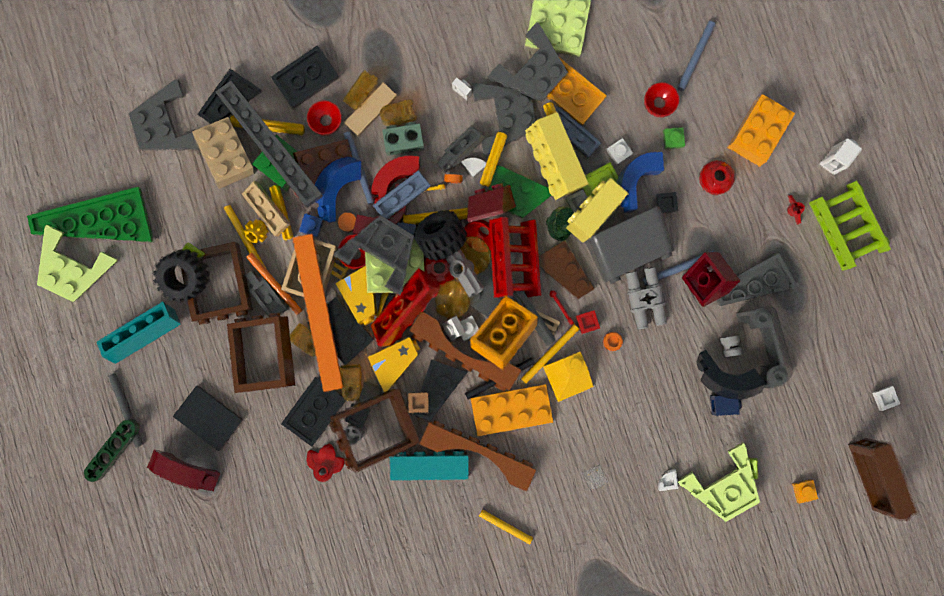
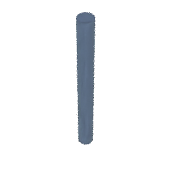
(696, 55)
(364, 182)
(675, 269)

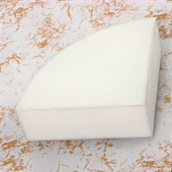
(473, 165)
(668, 480)

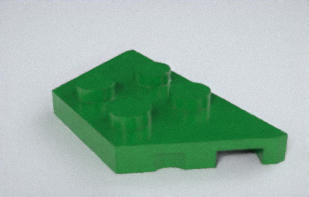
(526, 193)

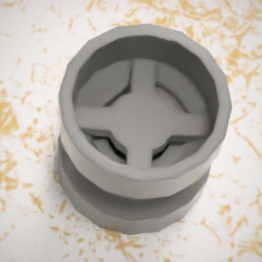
(730, 341)
(352, 437)

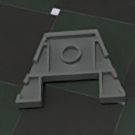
(539, 74)
(512, 109)
(153, 123)
(386, 243)

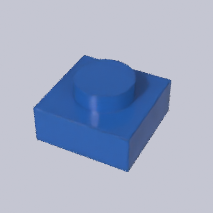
(311, 225)

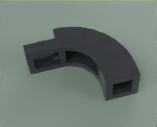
(726, 384)

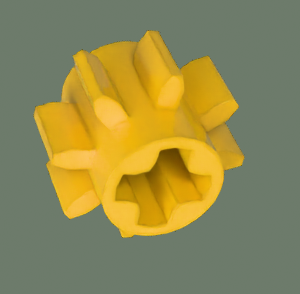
(256, 231)

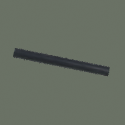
(486, 385)

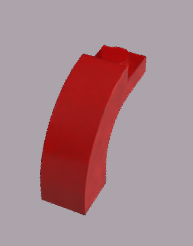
(393, 171)

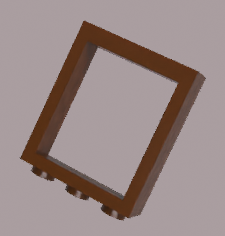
(223, 314)
(284, 353)
(403, 418)
(883, 478)

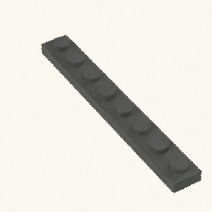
(269, 144)

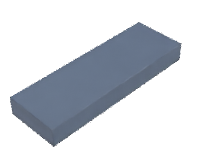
(578, 135)
(402, 195)

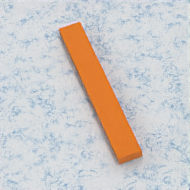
(318, 312)

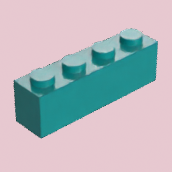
(138, 333)
(429, 466)

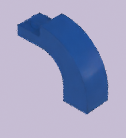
(644, 165)
(332, 180)

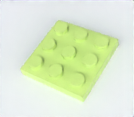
(562, 23)
(378, 272)

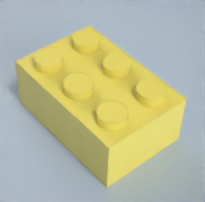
(595, 209)

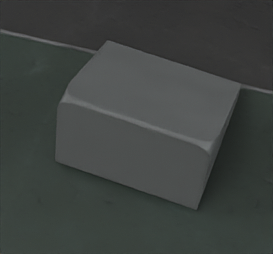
(368, 391)

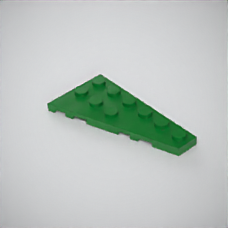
(106, 217)

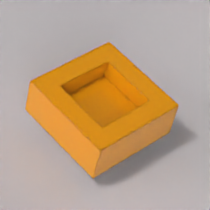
(805, 491)

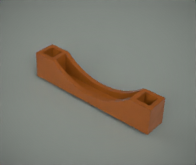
(430, 330)
(516, 472)

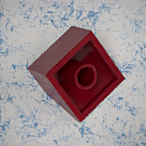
(490, 202)
(710, 278)

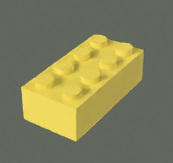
(556, 156)

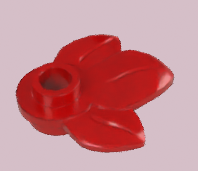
(326, 460)

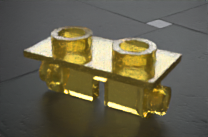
(360, 90)

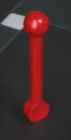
(553, 294)

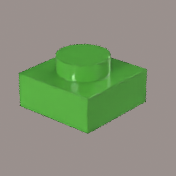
(673, 138)

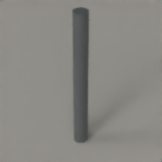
(123, 406)

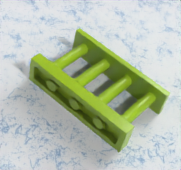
(837, 240)

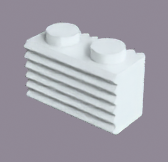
(841, 156)

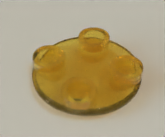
(477, 252)
(452, 300)

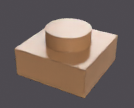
(418, 402)

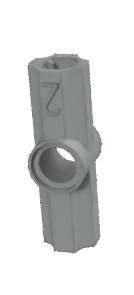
(468, 277)

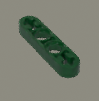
(110, 449)

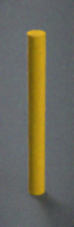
(239, 228)
(550, 353)

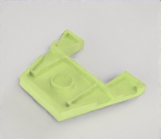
(64, 275)
(729, 494)

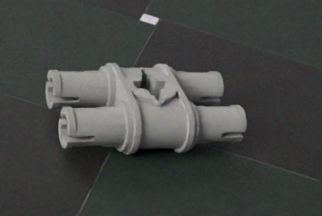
(636, 293)

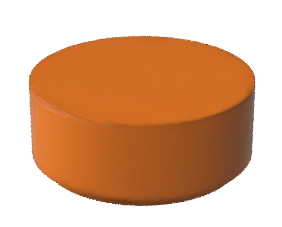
(453, 178)
(346, 222)
(612, 341)

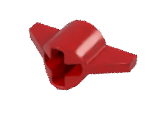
(795, 209)

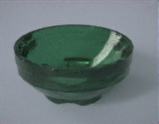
(557, 228)

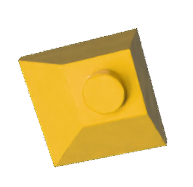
(568, 376)

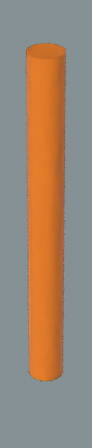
(273, 282)

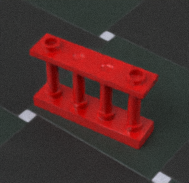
(501, 259)

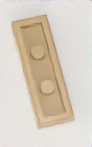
(370, 109)
(266, 208)

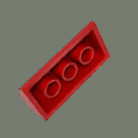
(404, 308)

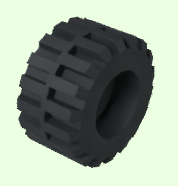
(440, 235)
(169, 283)

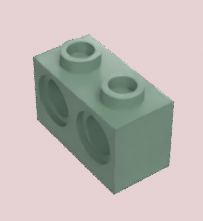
(403, 145)

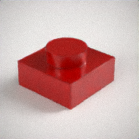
(587, 322)

